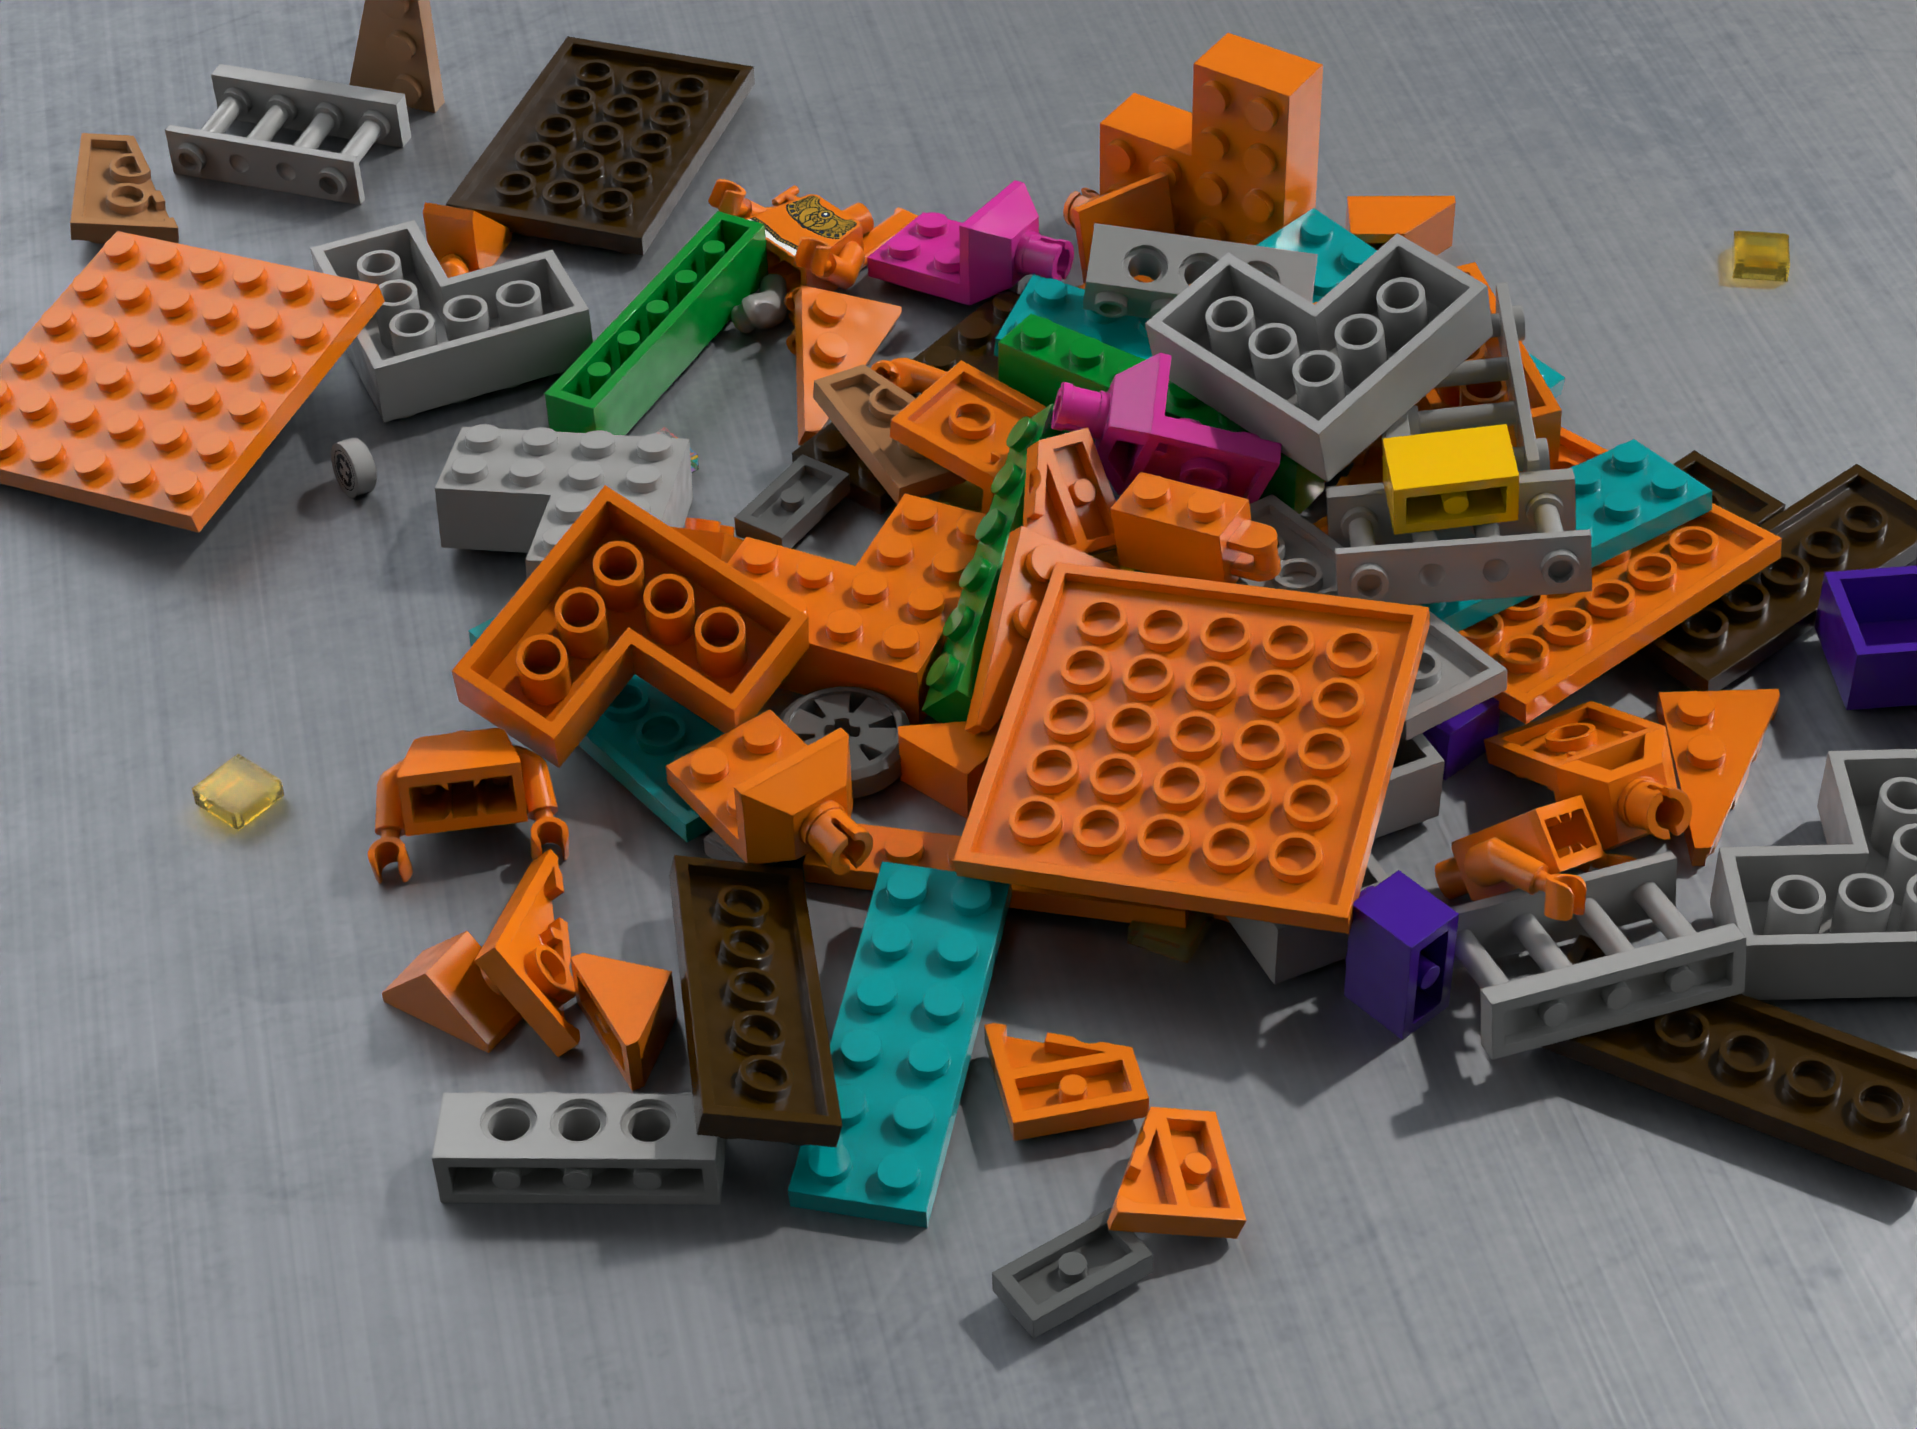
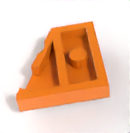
(1069, 493)
(1064, 1083)
(1179, 1179)

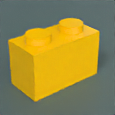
(1450, 479)

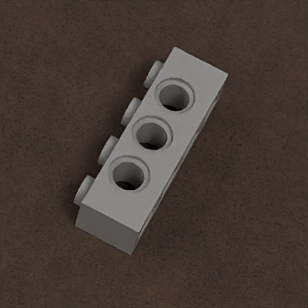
(1173, 264)
(575, 1149)

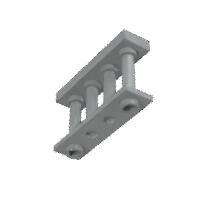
(296, 104)
(1509, 327)
(1476, 562)
(1600, 992)

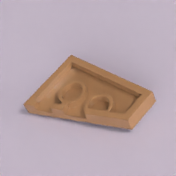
(399, 52)
(116, 192)
(862, 410)

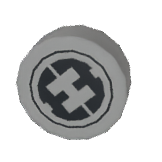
(353, 467)

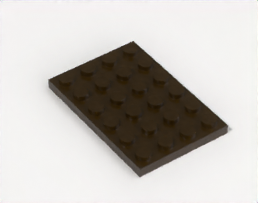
(604, 144)

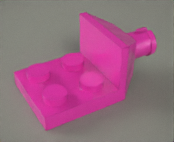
(975, 256)
(1139, 438)

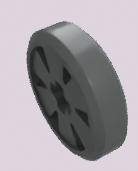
(871, 725)

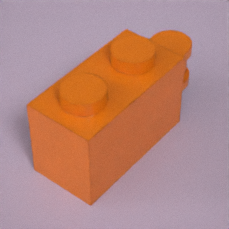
(1191, 533)

